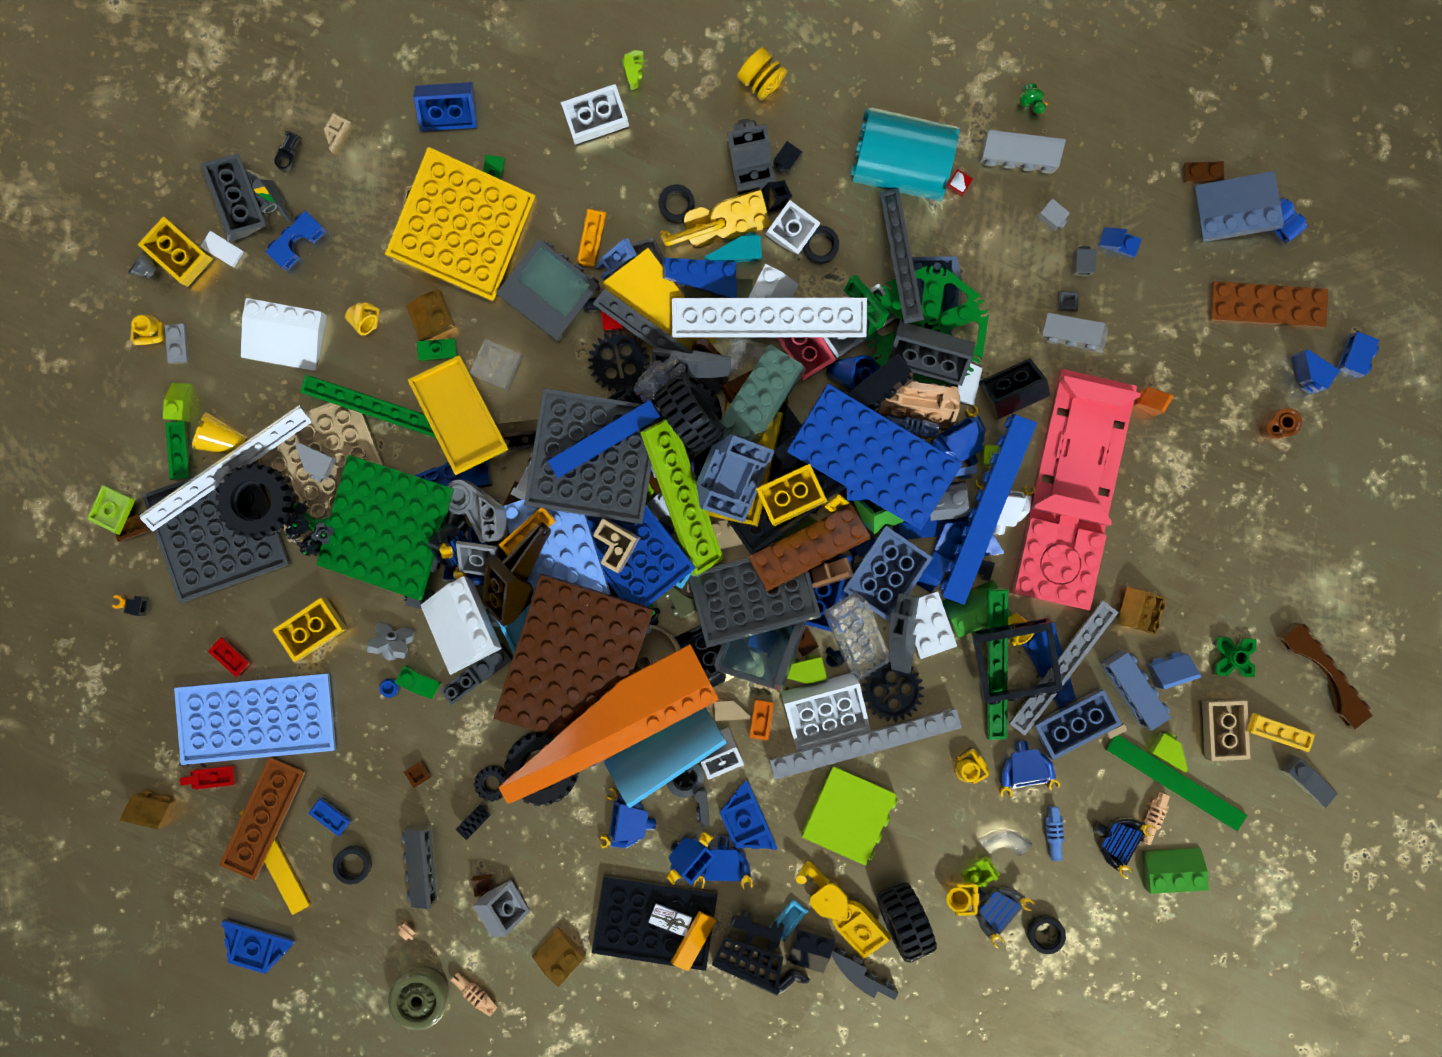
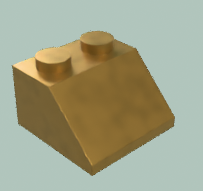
(430, 315)
(149, 810)
(558, 956)

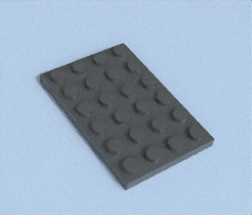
(737, 605)

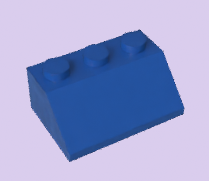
(445, 106)

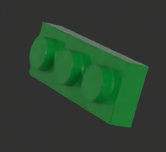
(876, 311)
(178, 450)

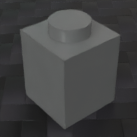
(1084, 261)

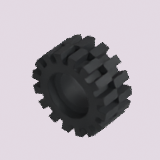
(480, 782)
(473, 822)

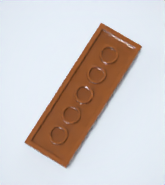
(1269, 304)
(809, 547)
(262, 818)

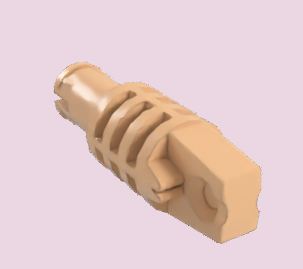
(1156, 816)
(474, 994)

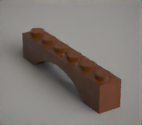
(1348, 705)

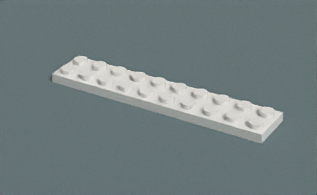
(769, 317)

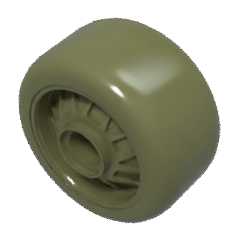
(420, 983)

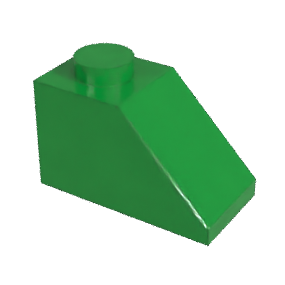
(417, 682)

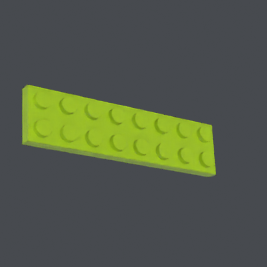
(681, 496)

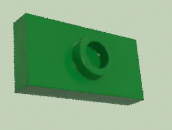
(494, 166)
(436, 349)

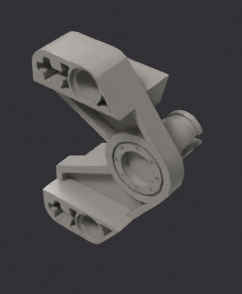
(483, 512)

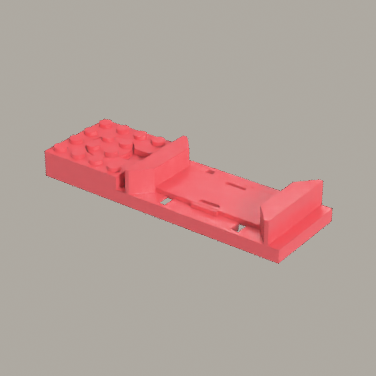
(1069, 518)

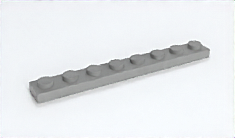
(1068, 662)

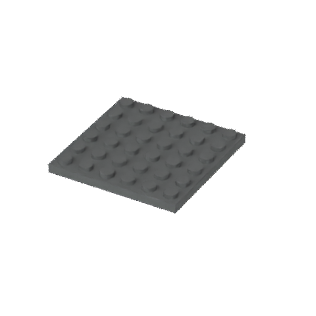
(604, 487)
(207, 555)

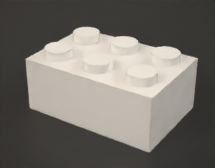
(595, 114)
(932, 627)

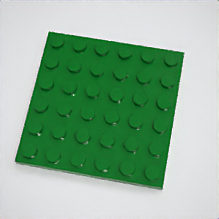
(384, 526)

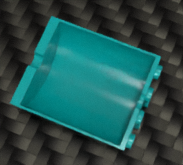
(905, 153)

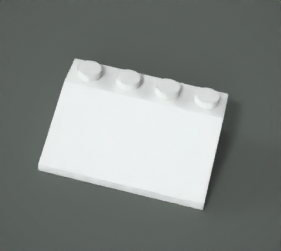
(282, 334)
(460, 624)
(825, 711)

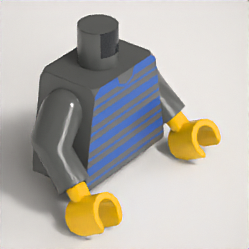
(998, 909)

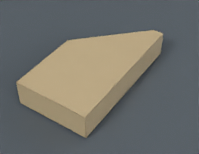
(335, 130)
(729, 711)

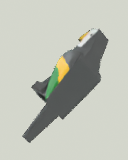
(267, 194)

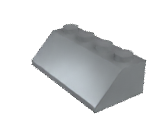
(1022, 151)

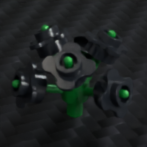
(300, 524)

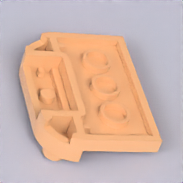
(925, 402)

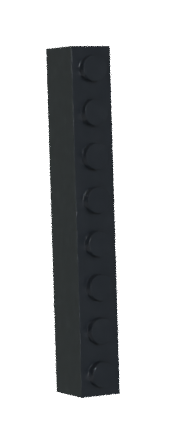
(870, 392)

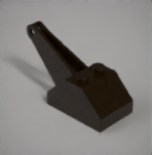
(505, 581)

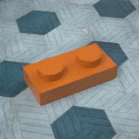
(761, 719)

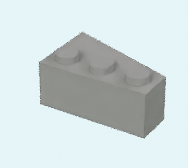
(1075, 332)

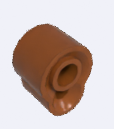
(1281, 424)

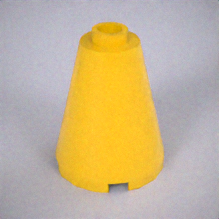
(216, 436)

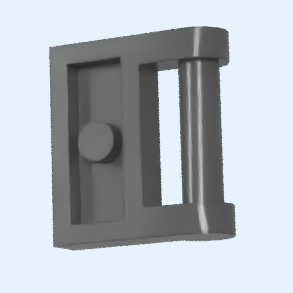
(702, 811)

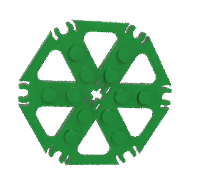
(931, 308)

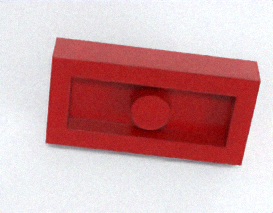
(229, 657)

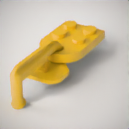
(741, 214)
(848, 916)

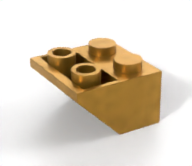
(1141, 610)

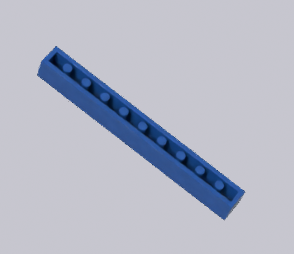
(988, 508)

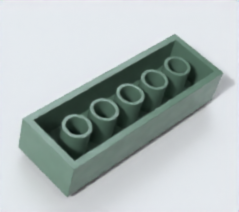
(761, 396)

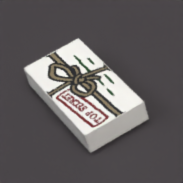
(670, 919)

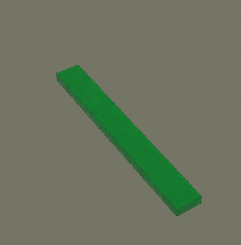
(366, 404)
(997, 663)
(1176, 782)

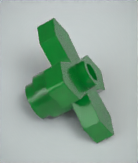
(1230, 662)

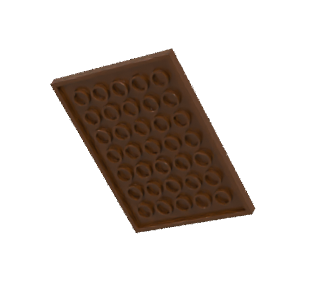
(569, 654)

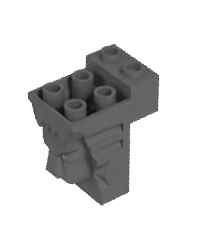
(750, 156)

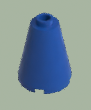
(852, 370)

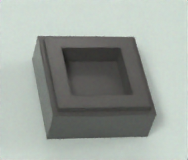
(1068, 301)

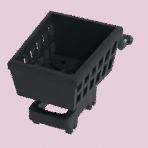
(773, 934)

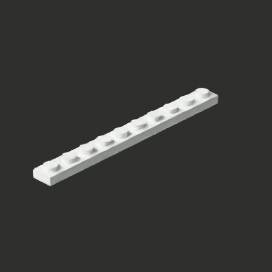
(213, 475)

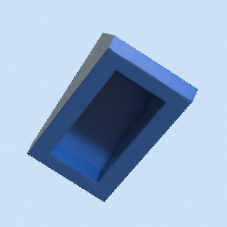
(934, 572)

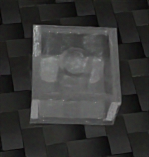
(496, 365)

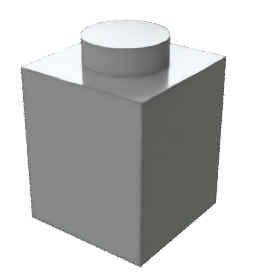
(1054, 215)

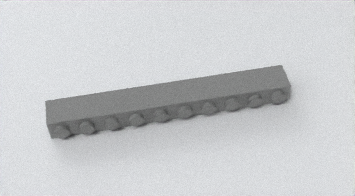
(865, 743)

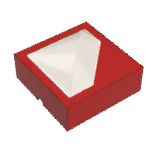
(959, 182)

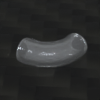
(1005, 838)

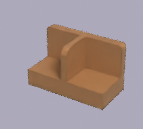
(831, 572)

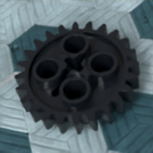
(601, 364)
(906, 702)

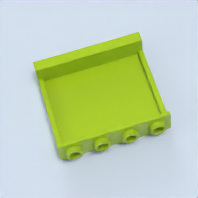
(849, 815)

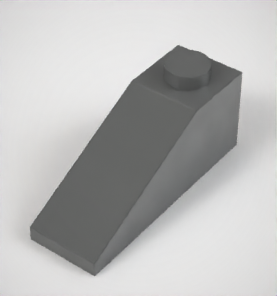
(1309, 781)

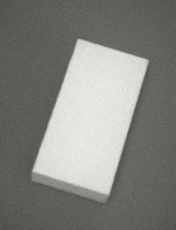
(222, 249)

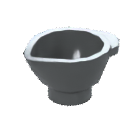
(143, 266)

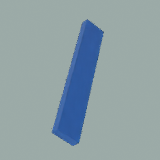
(603, 439)

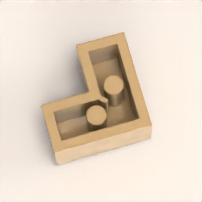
(620, 541)

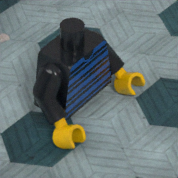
(444, 545)
(1120, 841)

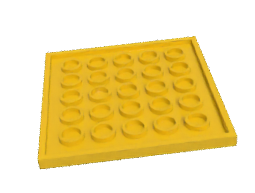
(459, 224)

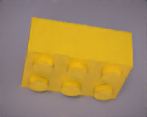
(175, 251)
(791, 495)
(310, 629)

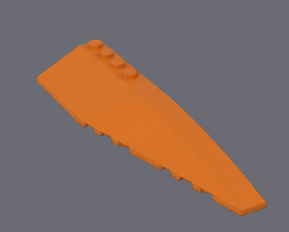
(620, 719)

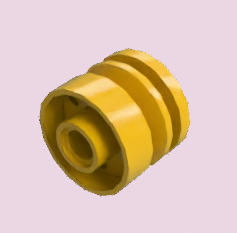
(761, 73)

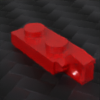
(210, 777)

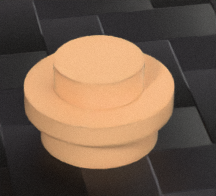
(406, 932)

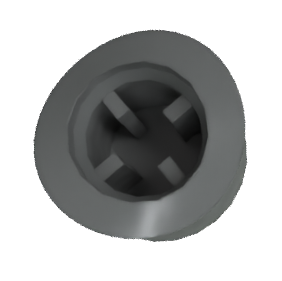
(688, 782)

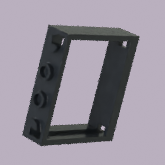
(1012, 631)

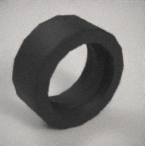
(676, 188)
(829, 256)
(337, 869)
(1057, 945)

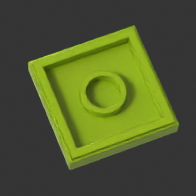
(111, 509)

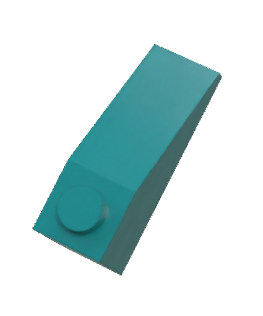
(740, 250)

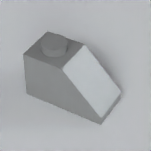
(315, 462)

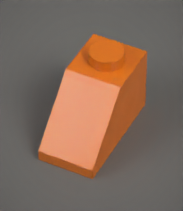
(1153, 401)

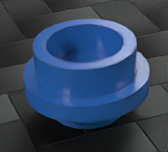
(389, 688)

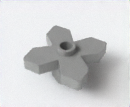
(389, 642)

